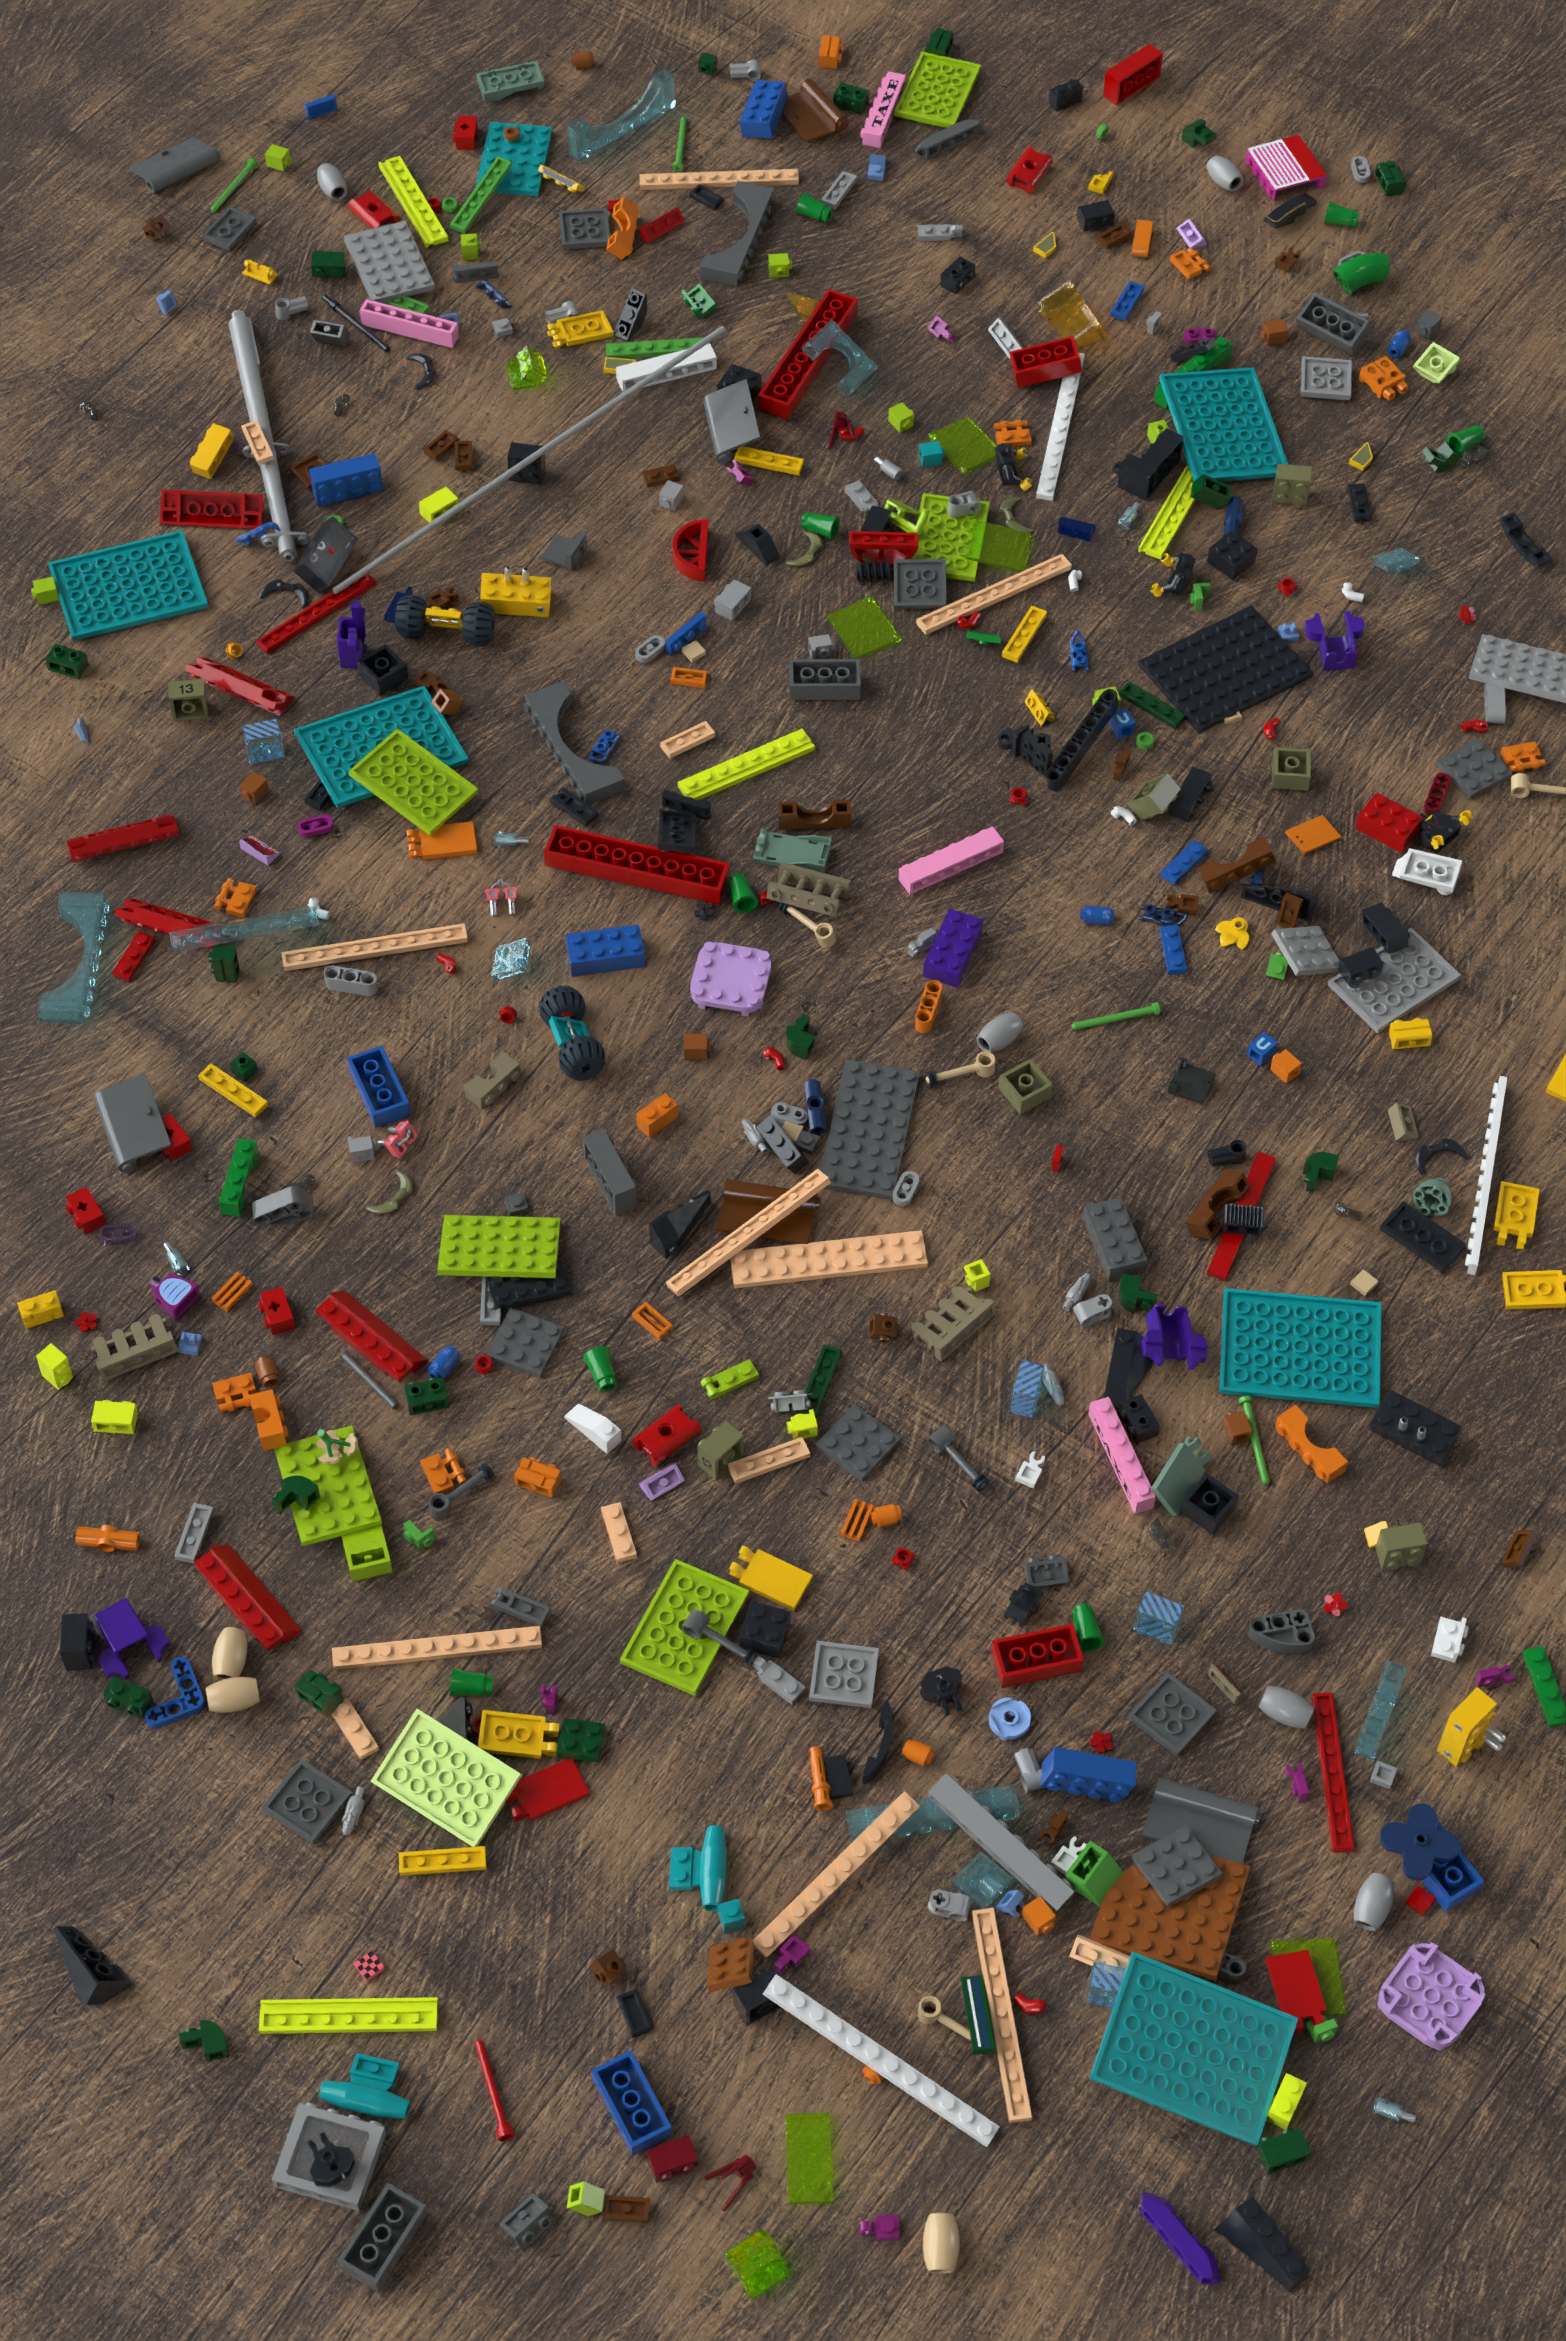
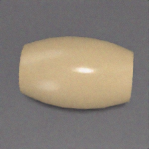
(229, 1653)
(232, 1694)
(941, 2243)

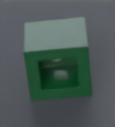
(707, 64)
(243, 1066)

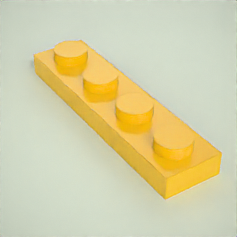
(769, 460)
(1024, 634)
(233, 1090)
(442, 1861)

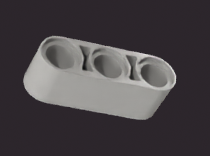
(1494, 704)
(350, 980)

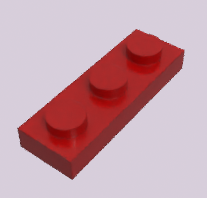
(661, 225)
(133, 956)

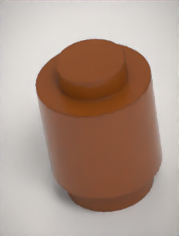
(583, 59)
(267, 1371)

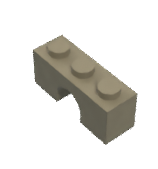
(483, 1091)

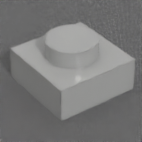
(1154, 322)
(502, 327)
(1383, 1774)

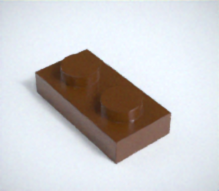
(1114, 236)
(440, 445)
(463, 455)
(660, 475)
(1289, 911)
(1519, 1548)
(626, 2209)

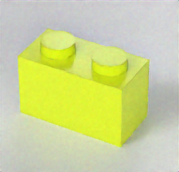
(437, 504)
(54, 1366)
(114, 1417)
(1286, 2101)

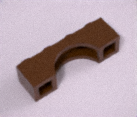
(835, 815)
(1219, 875)
(1228, 1187)

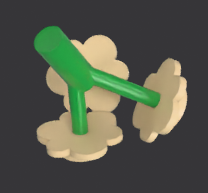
(329, 1444)

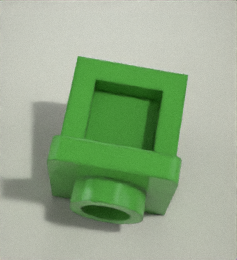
(1198, 592)
(1277, 966)
(419, 1539)
(1323, 2031)

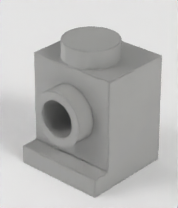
(820, 646)
(361, 1148)

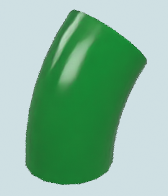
(1362, 271)

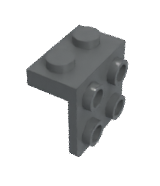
(566, 551)

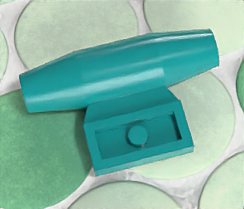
(704, 1868)
(368, 2089)

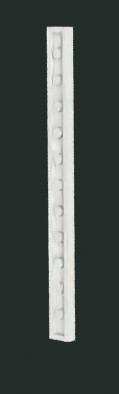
(1058, 435)
(1485, 1180)
(881, 2060)

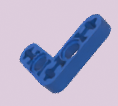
(184, 1701)

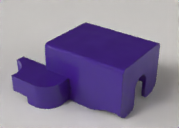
(351, 637)
(1336, 651)
(1172, 1337)
(122, 1628)

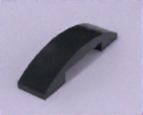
(1522, 542)
(873, 1764)

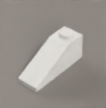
(595, 1427)

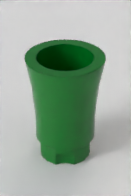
(813, 208)
(1341, 215)
(1466, 438)
(821, 524)
(742, 894)
(601, 1368)
(1087, 1628)
(470, 1683)

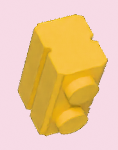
(1410, 1033)
(40, 1309)

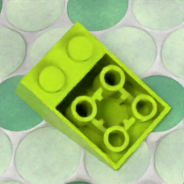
(367, 1553)

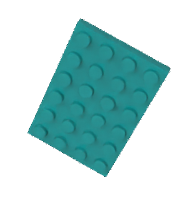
(525, 154)

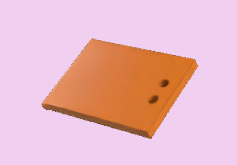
(1313, 834)

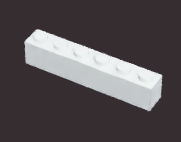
(698, 362)

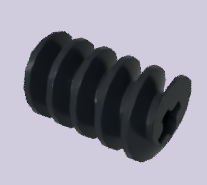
(873, 570)

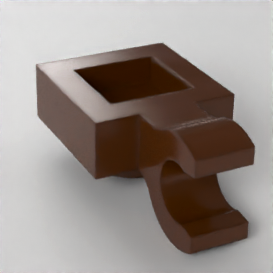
(1057, 1823)

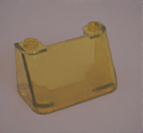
(1071, 316)

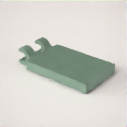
(1180, 1474)

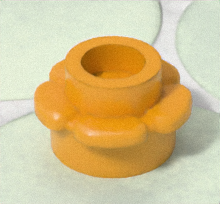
(237, 650)

